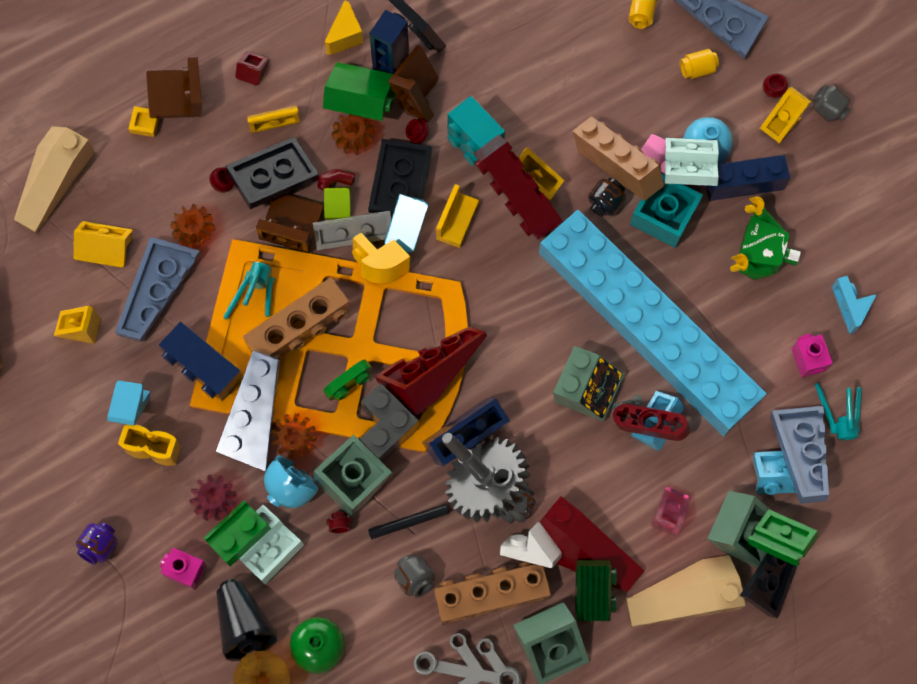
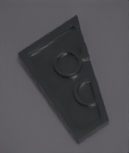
(419, 26)
(769, 585)

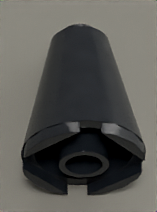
(242, 622)

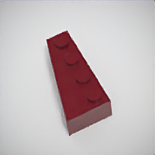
(517, 187)

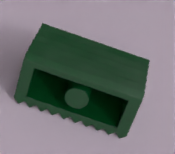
(593, 590)

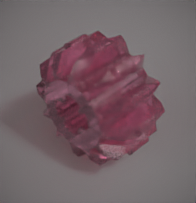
(202, 502)

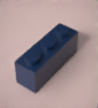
(389, 42)
(750, 178)
(200, 362)
(468, 429)

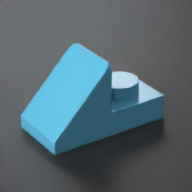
(852, 309)
(127, 402)

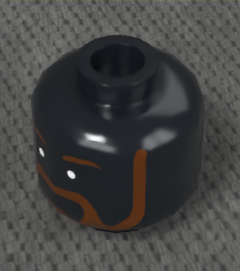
(607, 197)

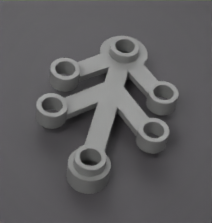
(473, 671)

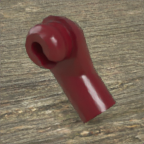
(335, 175)

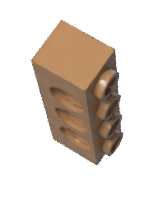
(325, 294)

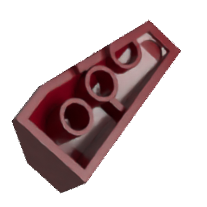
(426, 377)
(583, 540)

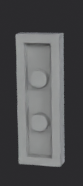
(341, 231)

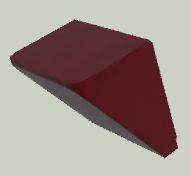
(251, 68)

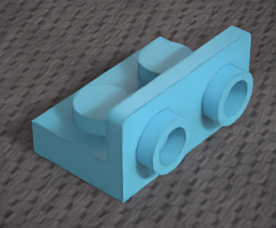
(772, 473)

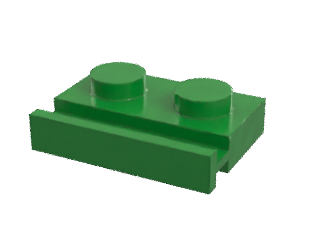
(237, 533)
(783, 537)

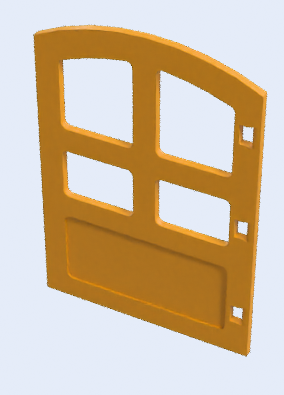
(295, 276)

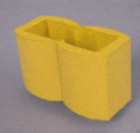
(143, 444)

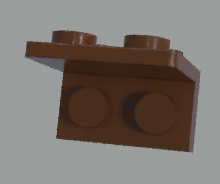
(413, 82)
(175, 92)
(290, 222)

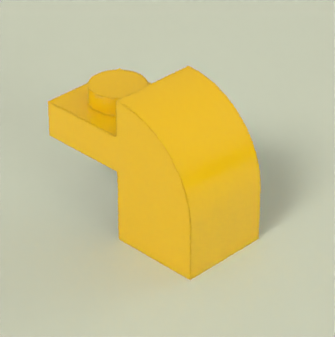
(382, 264)

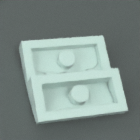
(691, 161)
(272, 549)

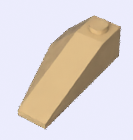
(53, 170)
(696, 591)

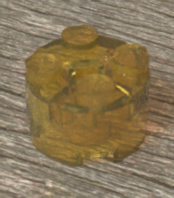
(259, 663)

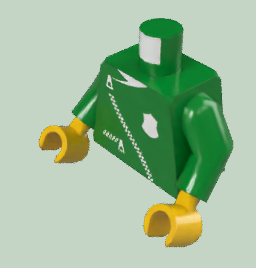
(763, 245)

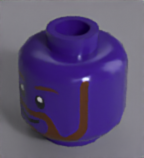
(96, 543)

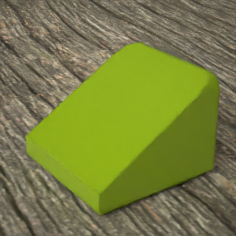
(337, 203)

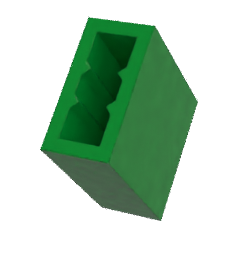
(358, 91)

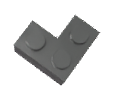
(392, 421)

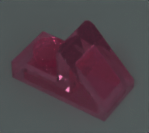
(671, 511)

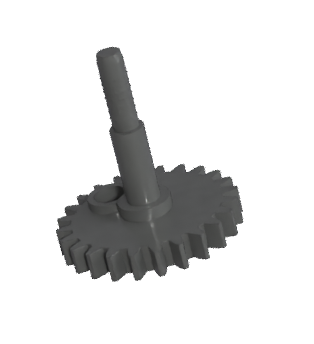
(485, 477)

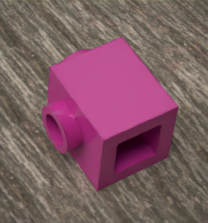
(811, 355)
(182, 568)

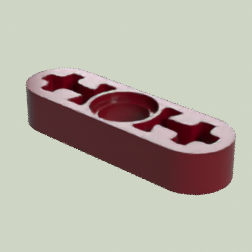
(660, 430)

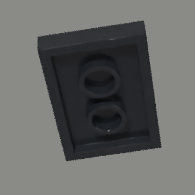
(399, 170)
(272, 172)

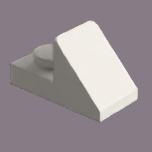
(535, 549)

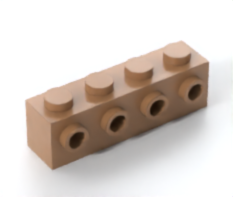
(618, 158)
(491, 593)

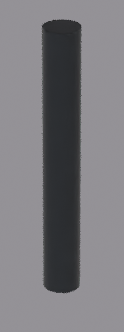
(408, 521)

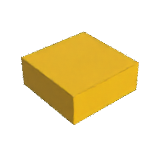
(142, 123)

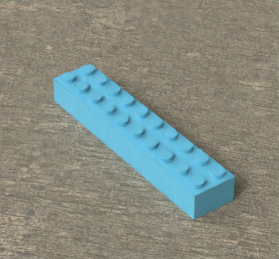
(651, 323)

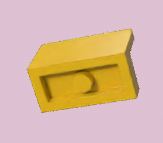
(456, 218)
(101, 243)

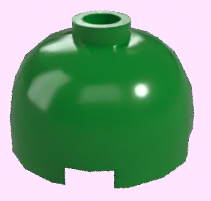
(317, 658)

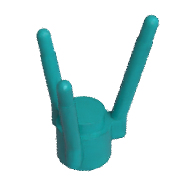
(256, 278)
(847, 426)

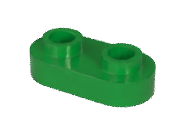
(340, 387)

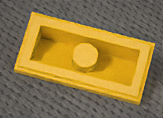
(273, 119)

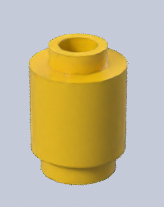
(642, 13)
(699, 64)

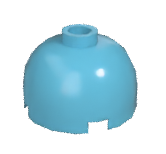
(712, 129)
(287, 484)

